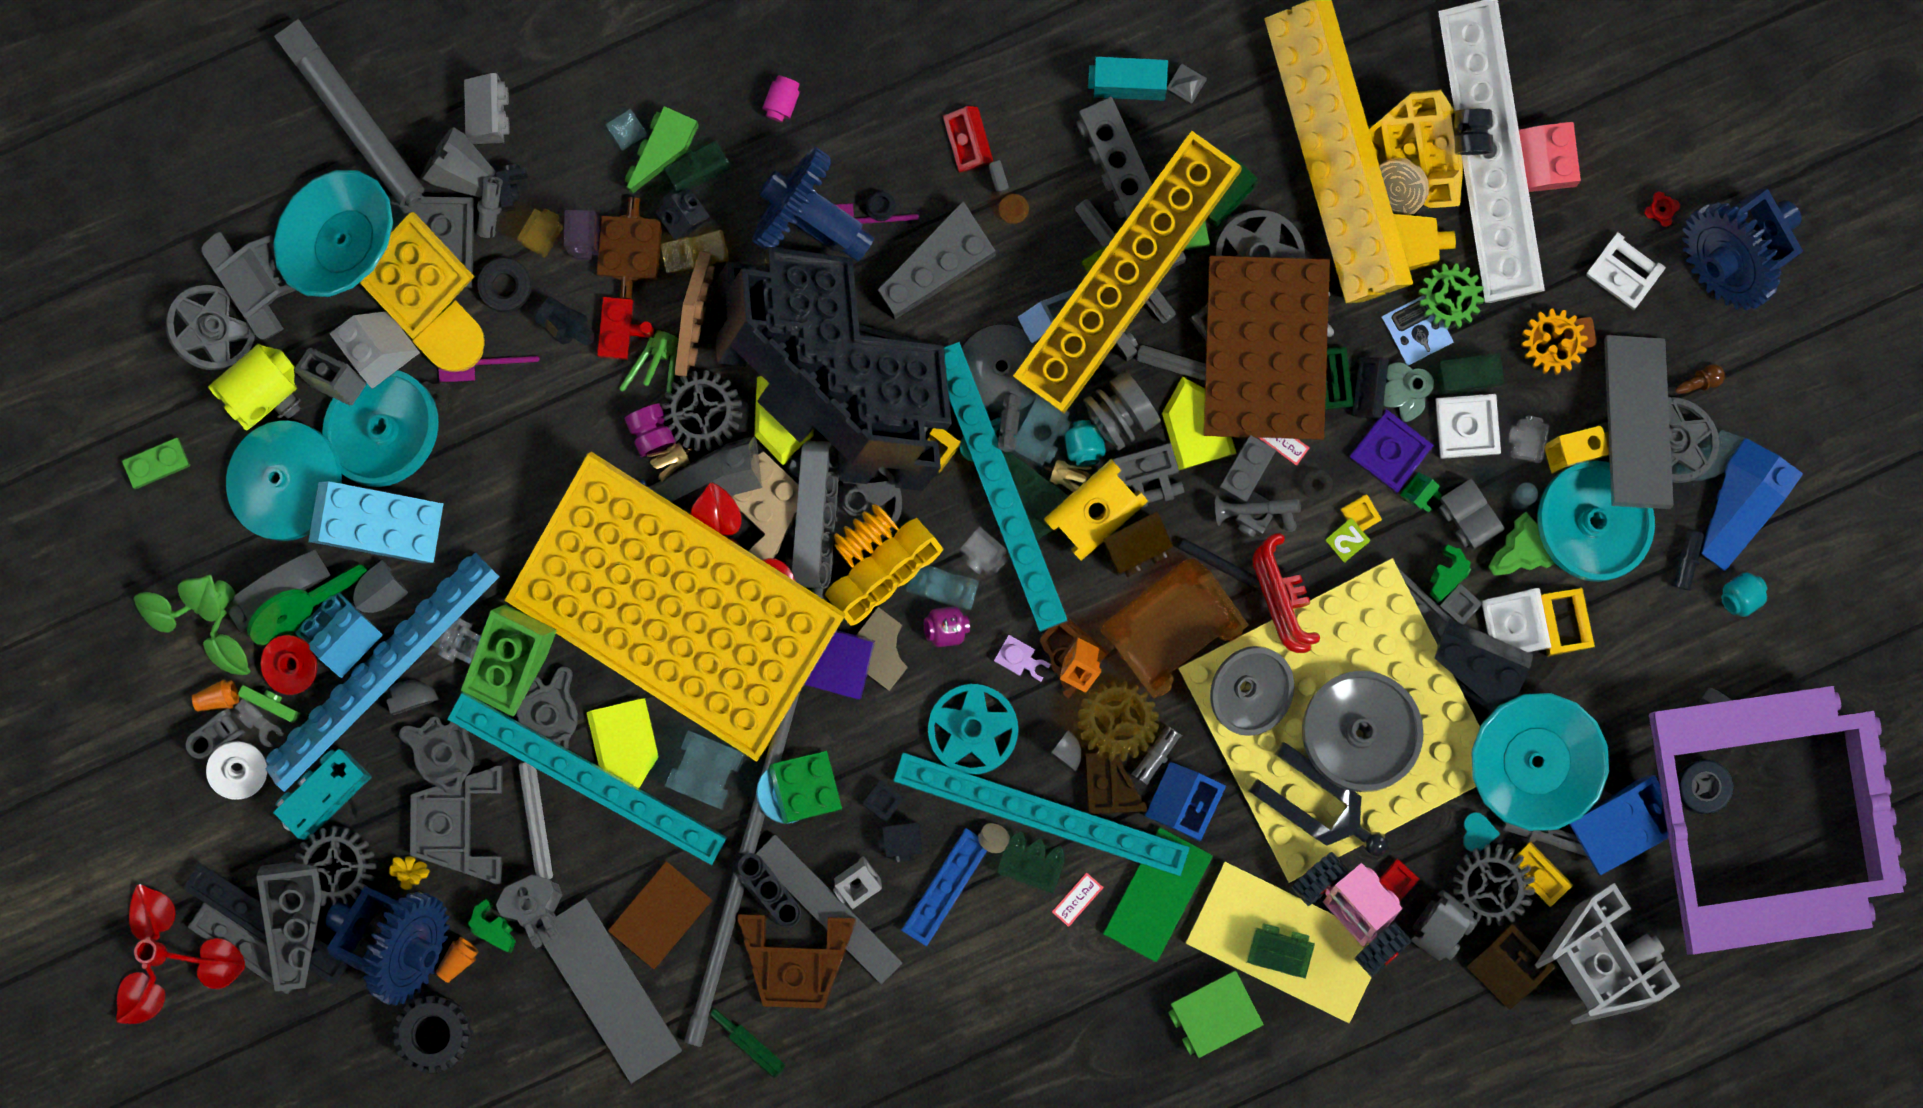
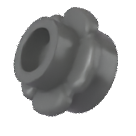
(288, 407)

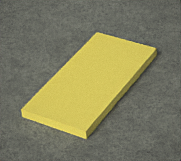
(1245, 902)

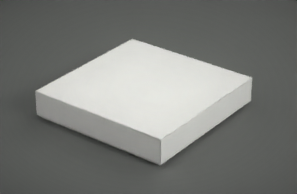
(1468, 426)
(1518, 620)

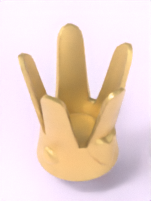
(674, 454)
(1063, 472)

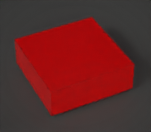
(1398, 879)

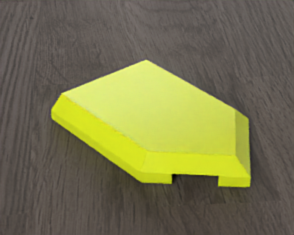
(1185, 428)
(772, 433)
(624, 740)

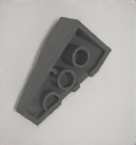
(731, 467)
(290, 912)

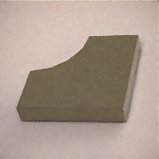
(885, 661)

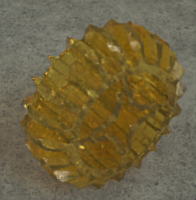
(1128, 725)

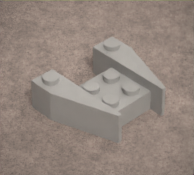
(1600, 962)

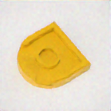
(452, 340)

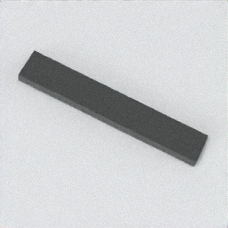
(823, 904)

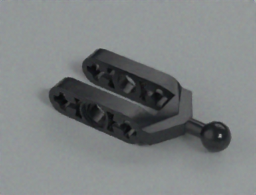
(1346, 824)

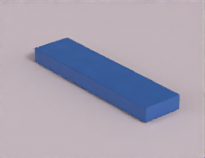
(945, 888)

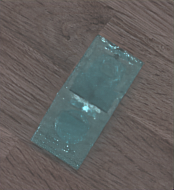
(944, 587)

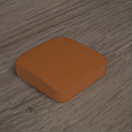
(1588, 331)

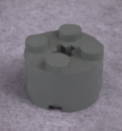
(1443, 926)

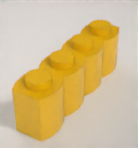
(886, 569)

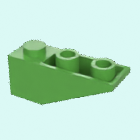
(667, 143)

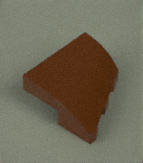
(1058, 642)

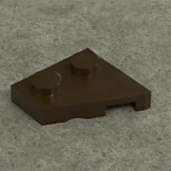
(1110, 787)

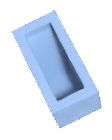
(1040, 316)

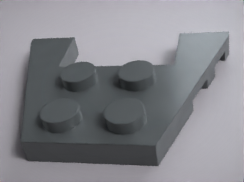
(443, 826)

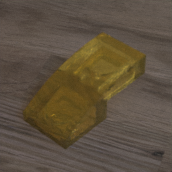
(683, 253)

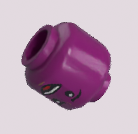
(946, 626)

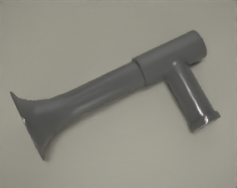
(1284, 507)

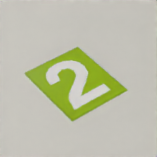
(1348, 540)

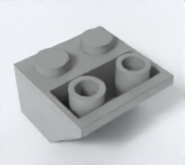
(484, 109)

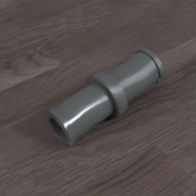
(489, 207)
(1156, 754)

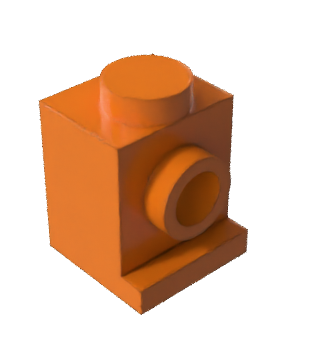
(1081, 665)

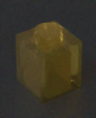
(540, 231)

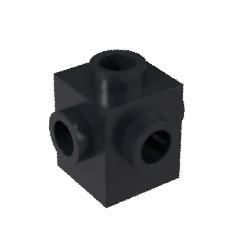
(681, 213)

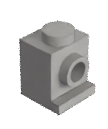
(857, 894)

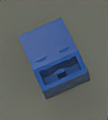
(1623, 825)

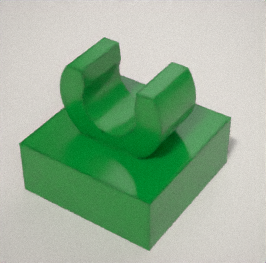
(1420, 491)

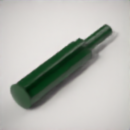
(750, 1045)

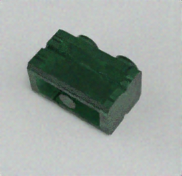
(1470, 373)
(1280, 952)

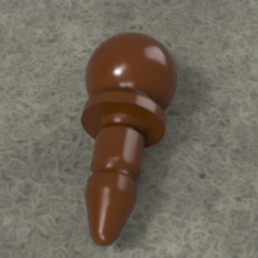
(1710, 377)

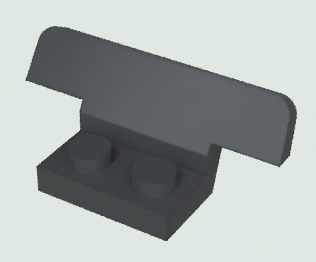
(250, 280)

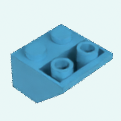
(338, 634)

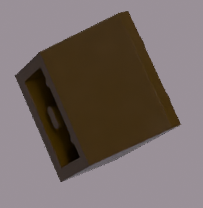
(1509, 966)

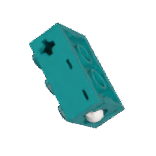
(321, 794)

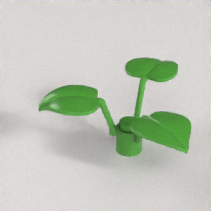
(207, 601)

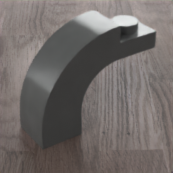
(300, 573)

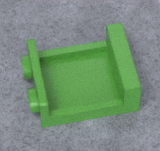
(1215, 1015)

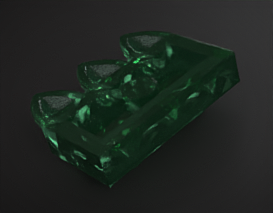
(1030, 865)

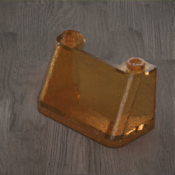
(1172, 624)

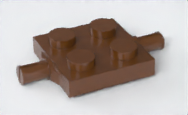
(629, 248)

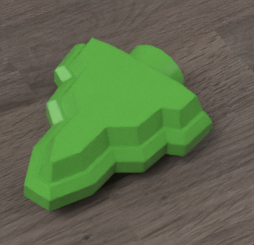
(1522, 549)

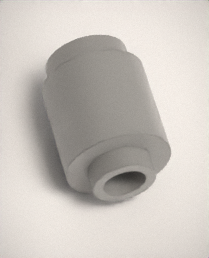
(1645, 951)

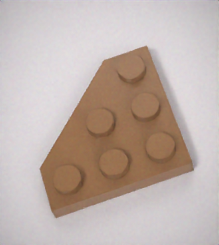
(693, 313)

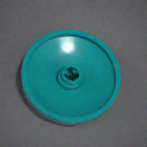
(384, 431)
(282, 506)
(1597, 550)

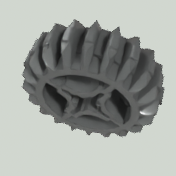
(716, 408)
(334, 852)
(1500, 898)

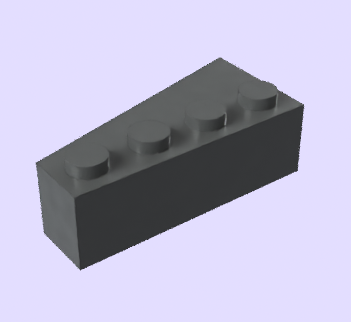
(941, 260)

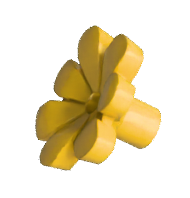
(408, 871)

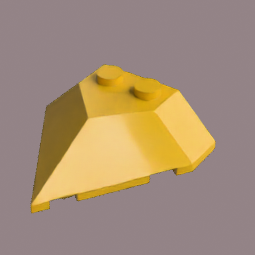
(1424, 134)

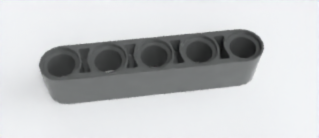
(816, 514)

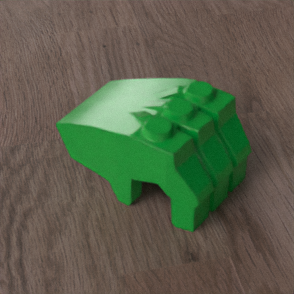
(1446, 578)
(494, 932)

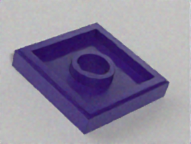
(1391, 451)
(843, 665)

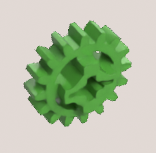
(1464, 292)

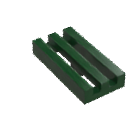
(1337, 404)

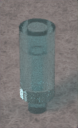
(1524, 496)

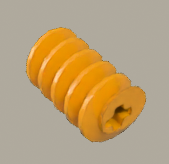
(864, 534)

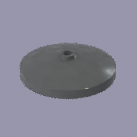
(1389, 728)

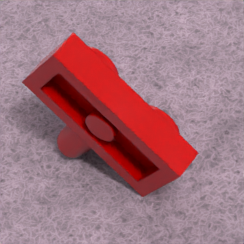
(617, 328)

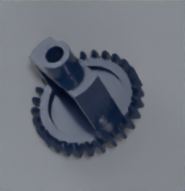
(797, 202)
(1733, 254)
(403, 950)

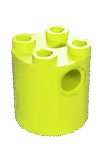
(255, 384)

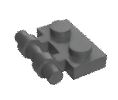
(1149, 466)

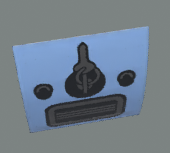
(1414, 332)

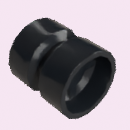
(1473, 131)

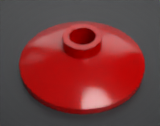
(277, 667)

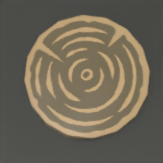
(1405, 185)

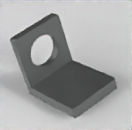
(1248, 524)

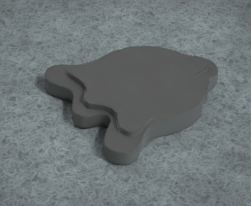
(551, 708)
(440, 753)

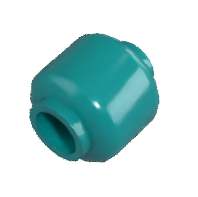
(1084, 443)
(1744, 594)

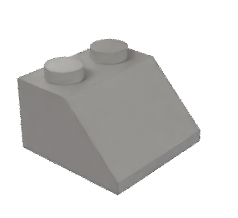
(374, 345)

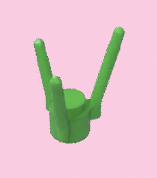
(662, 347)

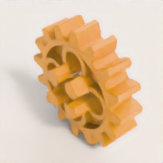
(1570, 346)

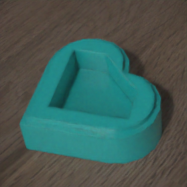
(1478, 832)

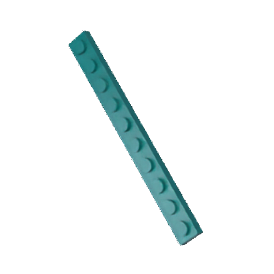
(1001, 491)
(587, 778)
(1041, 814)

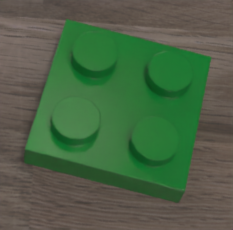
(805, 787)

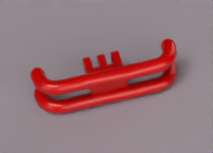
(1282, 597)

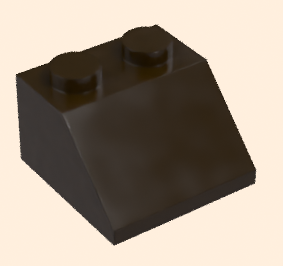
(1137, 545)

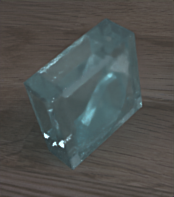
(626, 129)

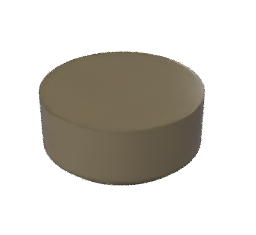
(993, 838)

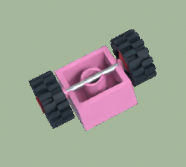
(1360, 906)

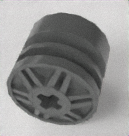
(1121, 410)

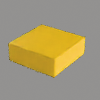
(1362, 512)

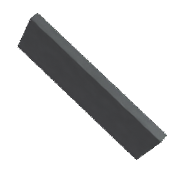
(1638, 422)
(609, 991)

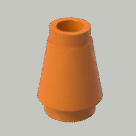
(217, 696)
(457, 958)

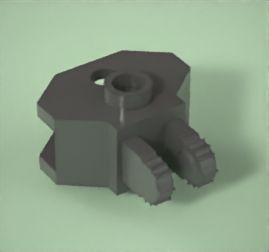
(531, 904)

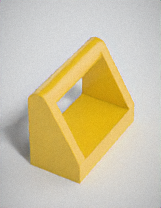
(1582, 620)

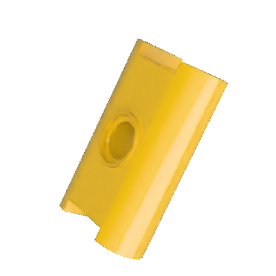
(1103, 488)

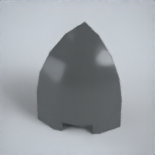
(378, 589)
(409, 695)
(1068, 751)

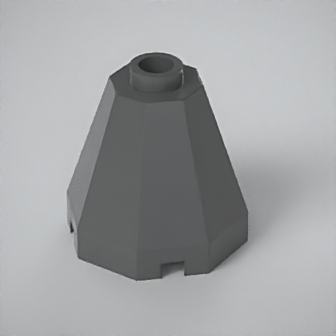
(457, 165)

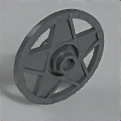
(1262, 242)
(208, 328)
(1686, 436)
(857, 498)

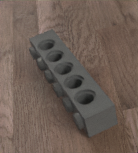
(1107, 116)

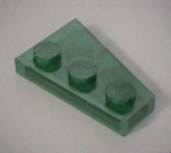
(1036, 493)

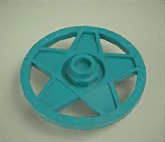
(973, 729)

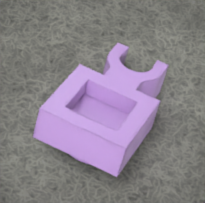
(1017, 657)

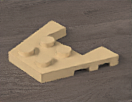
(770, 507)

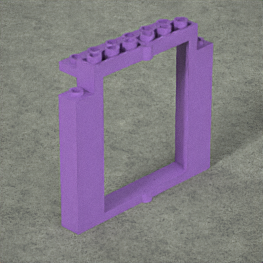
(1790, 914)

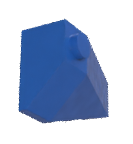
(1750, 494)

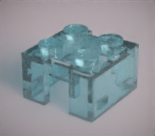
(705, 770)

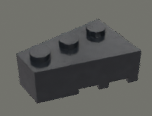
(1483, 662)

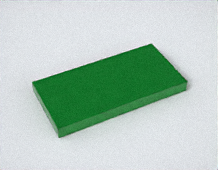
(1156, 902)

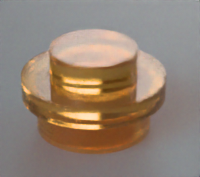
(1013, 209)

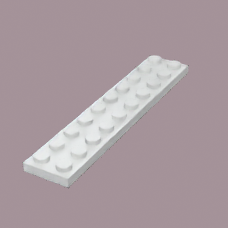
(1494, 180)

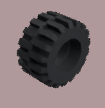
(406, 1029)

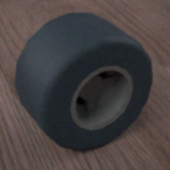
(1714, 786)

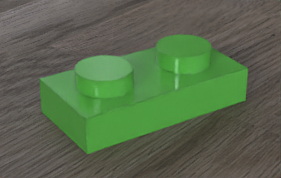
(156, 463)

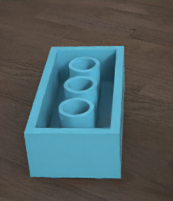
(375, 522)

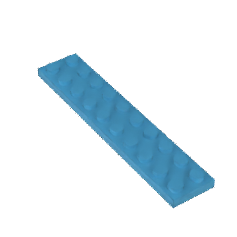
(380, 671)

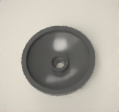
(993, 346)
(1264, 697)

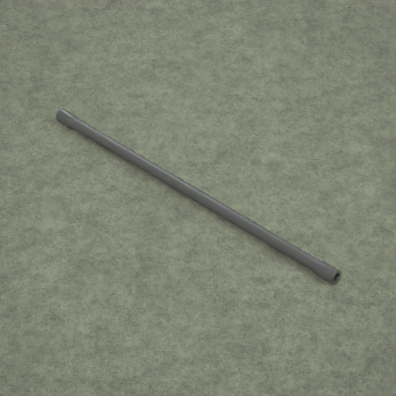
(699, 1020)

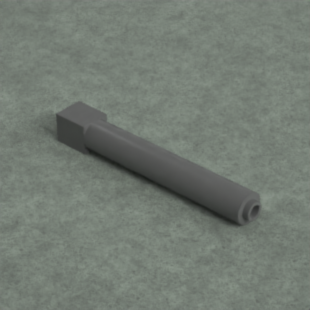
(350, 114)

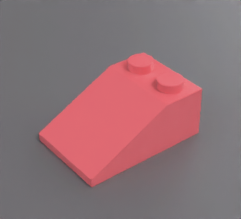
(1550, 156)

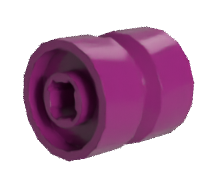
(650, 430)

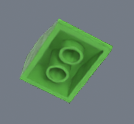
(508, 658)

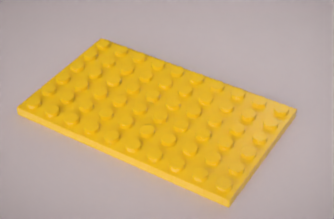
(674, 606)

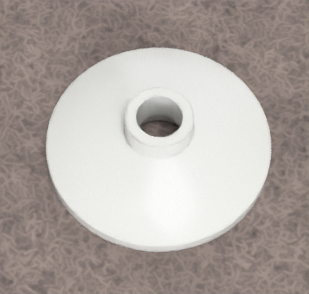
(234, 783)

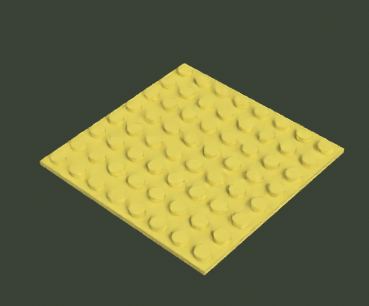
(1361, 627)

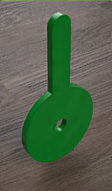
(295, 607)

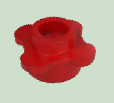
(1670, 205)

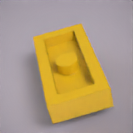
(1549, 881)

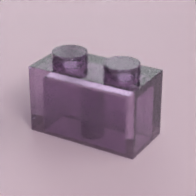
(581, 233)

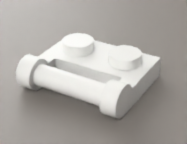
(1619, 278)

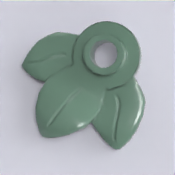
(1402, 393)

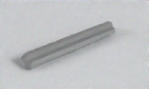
(535, 821)

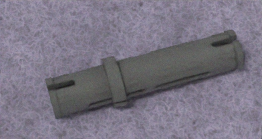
(1557, 838)

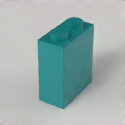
(1128, 78)

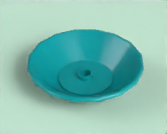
(316, 223)
(1571, 769)

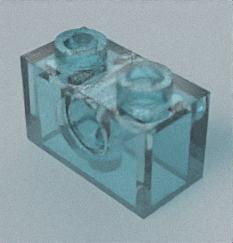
(1046, 415)

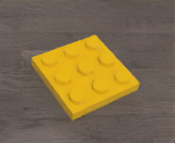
(416, 276)

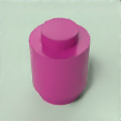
(781, 99)

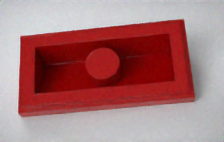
(968, 138)

